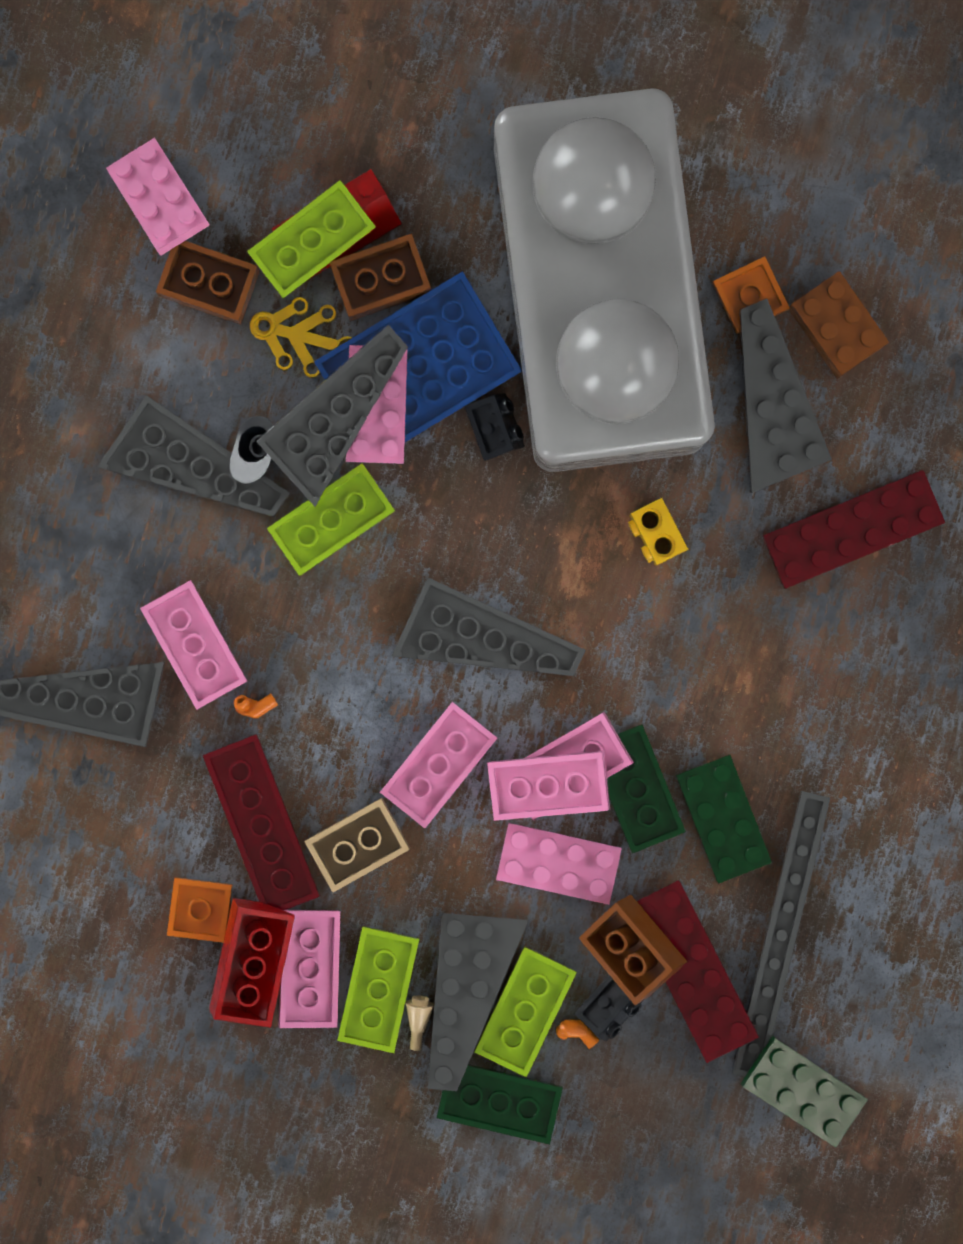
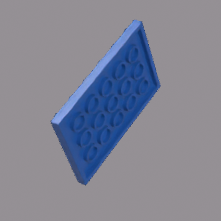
(450, 353)

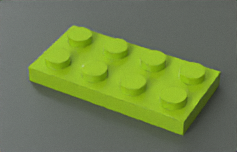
(311, 239)
(340, 516)
(378, 989)
(525, 1011)

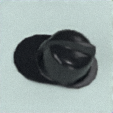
(248, 458)

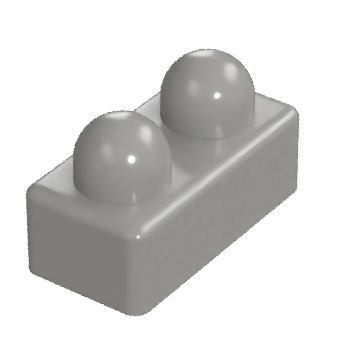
(603, 280)

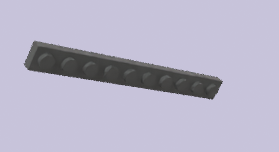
(783, 925)

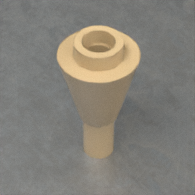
(418, 1012)

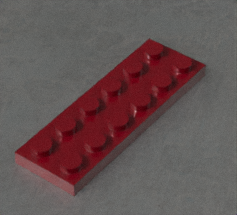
(853, 529)
(261, 824)
(701, 984)

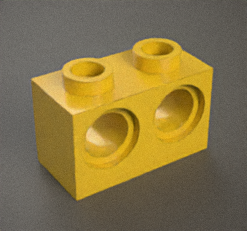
(664, 529)

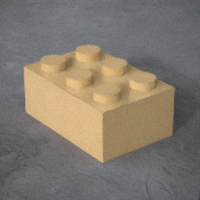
(357, 844)

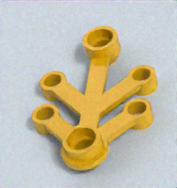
(296, 334)

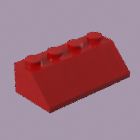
(375, 204)
(251, 963)

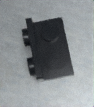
(495, 426)
(607, 1010)

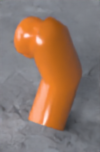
(254, 708)
(576, 1029)

